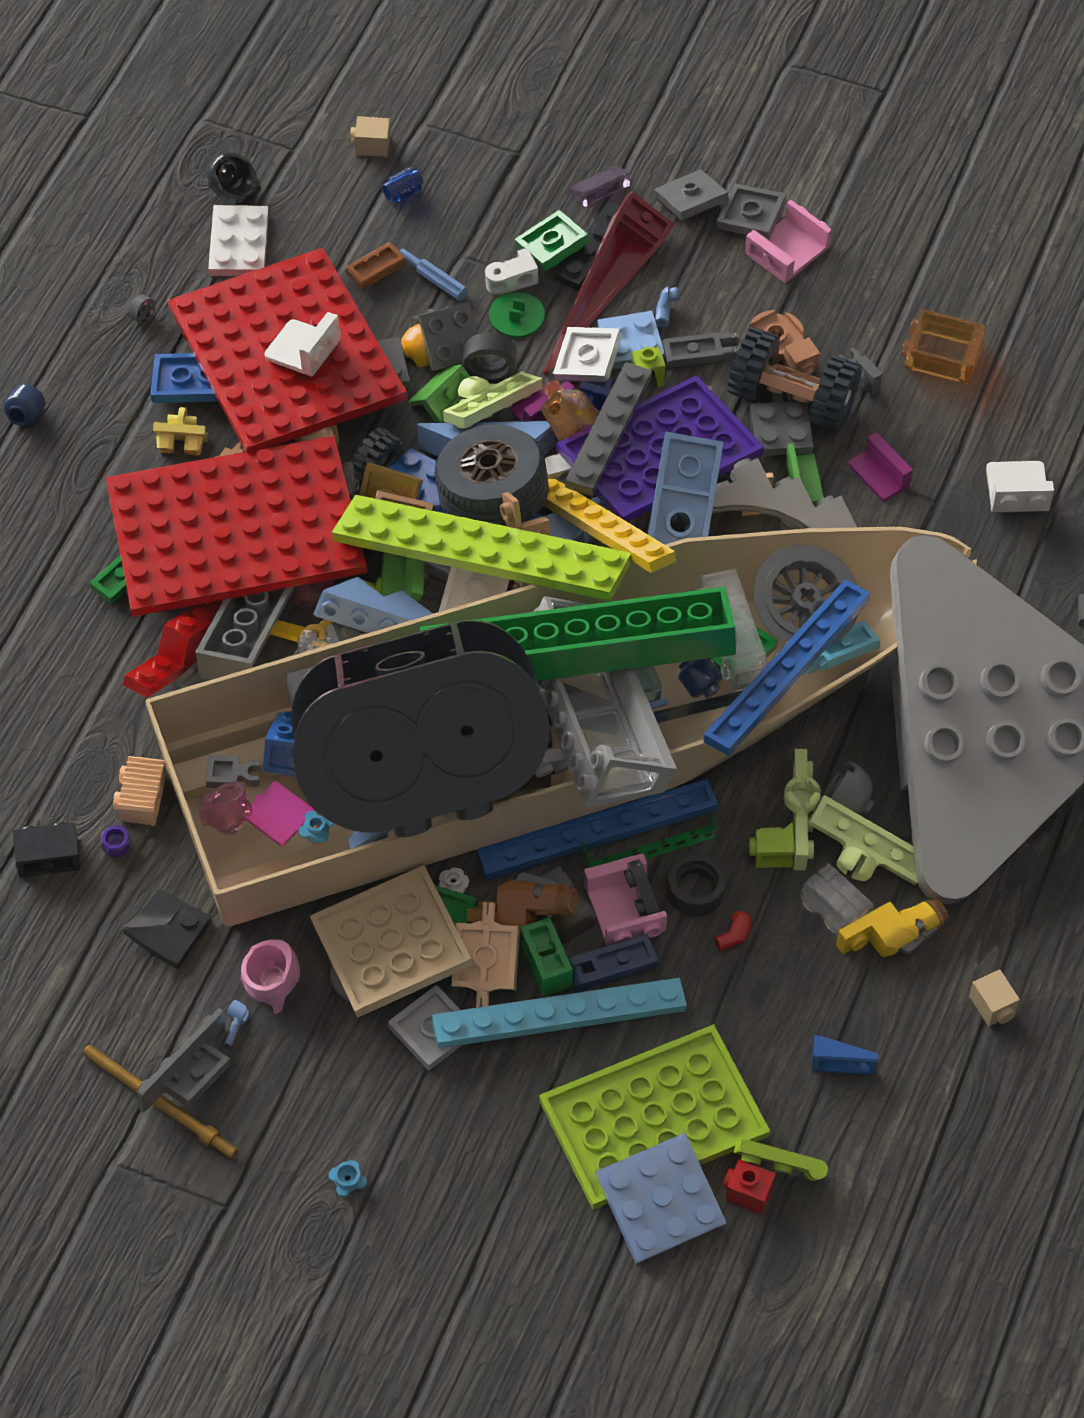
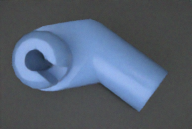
(664, 304)

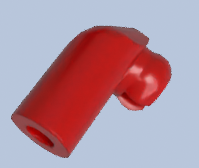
(738, 932)

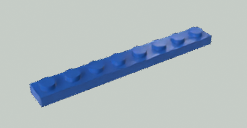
(786, 668)
(597, 829)

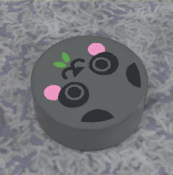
(142, 309)

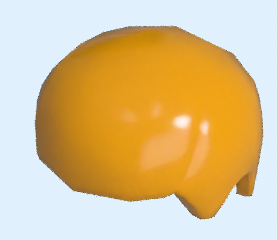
(414, 346)

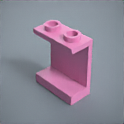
(792, 245)
(615, 903)

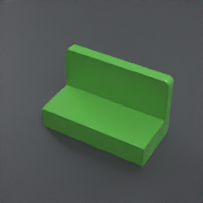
(441, 392)
(805, 468)
(402, 574)

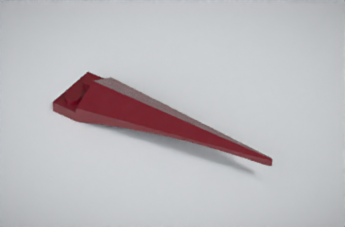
(626, 246)

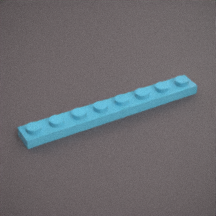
(558, 1012)

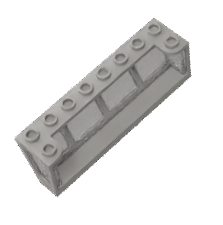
(607, 732)

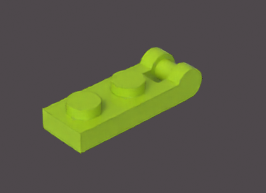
(782, 1160)

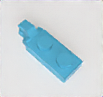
(855, 643)

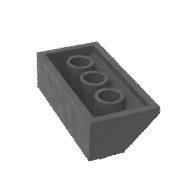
(239, 633)

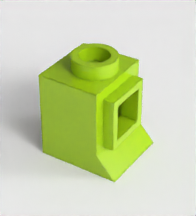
(651, 359)
(773, 847)

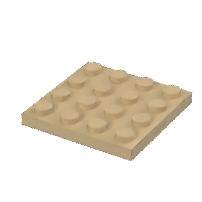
(391, 941)

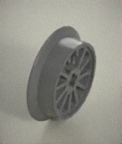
(800, 558)

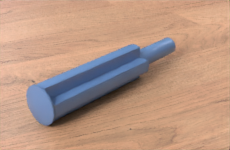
(437, 276)

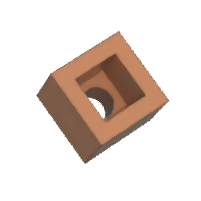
(802, 356)

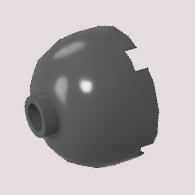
(852, 789)

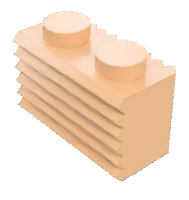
(140, 790)

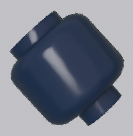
(24, 405)
(700, 677)

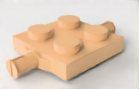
(493, 954)

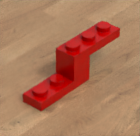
(176, 650)

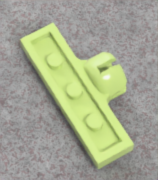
(486, 398)
(802, 797)
(863, 842)

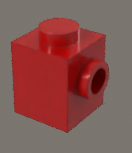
(749, 1186)

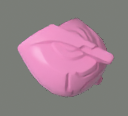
(270, 972)

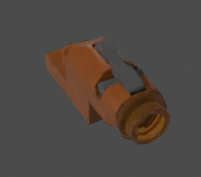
(526, 898)

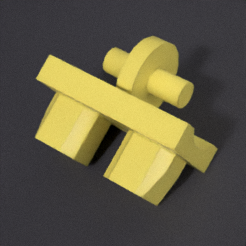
(180, 428)

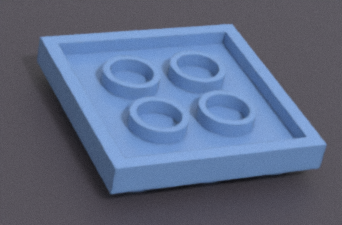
(660, 1198)

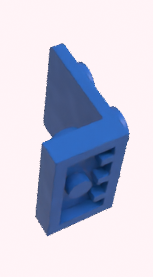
(279, 746)

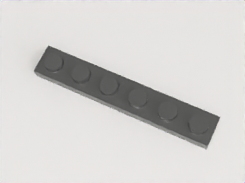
(608, 429)

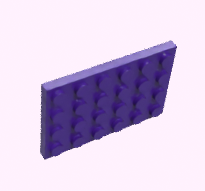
(633, 470)

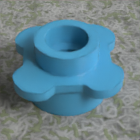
(312, 834)
(349, 1169)

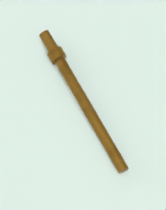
(207, 1134)

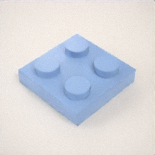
(638, 331)

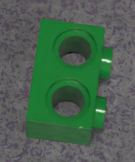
(546, 957)

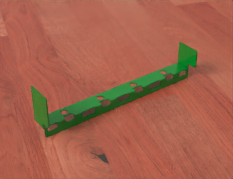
(658, 845)

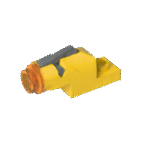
(893, 930)

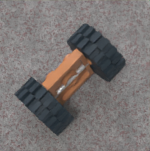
(757, 368)

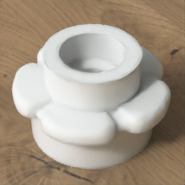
(461, 883)

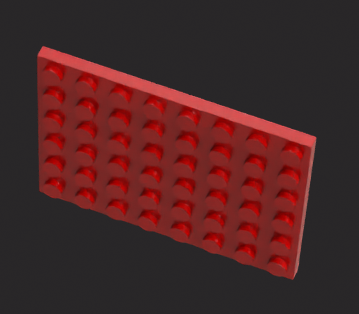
(266, 402)
(232, 525)

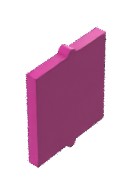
(278, 813)

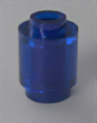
(402, 185)

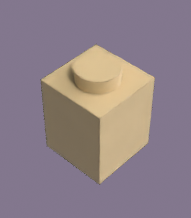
(371, 136)
(994, 998)

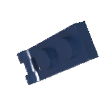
(613, 962)

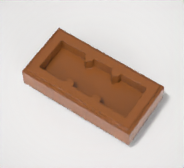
(376, 265)

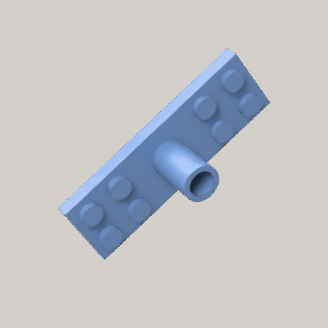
(685, 487)

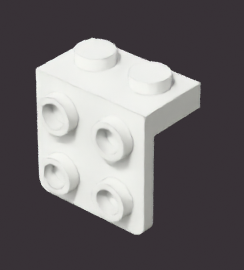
(304, 345)
(1018, 486)

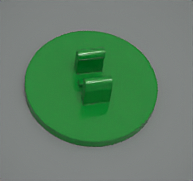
(517, 315)

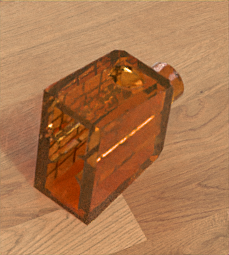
(567, 410)

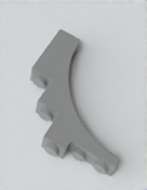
(787, 501)

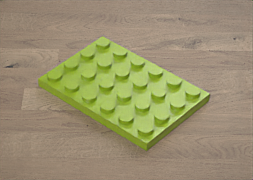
(649, 1100)

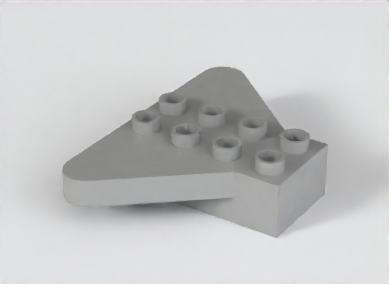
(981, 715)

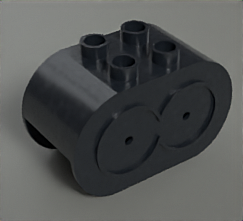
(418, 728)

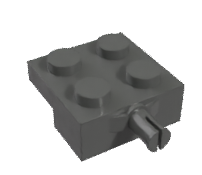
(781, 424)

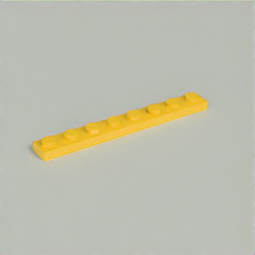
(608, 527)

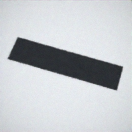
(696, 707)

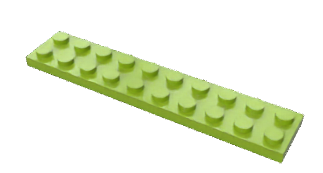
(482, 547)

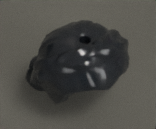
(235, 181)

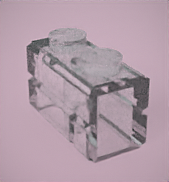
(834, 899)

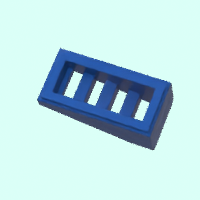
(839, 1057)

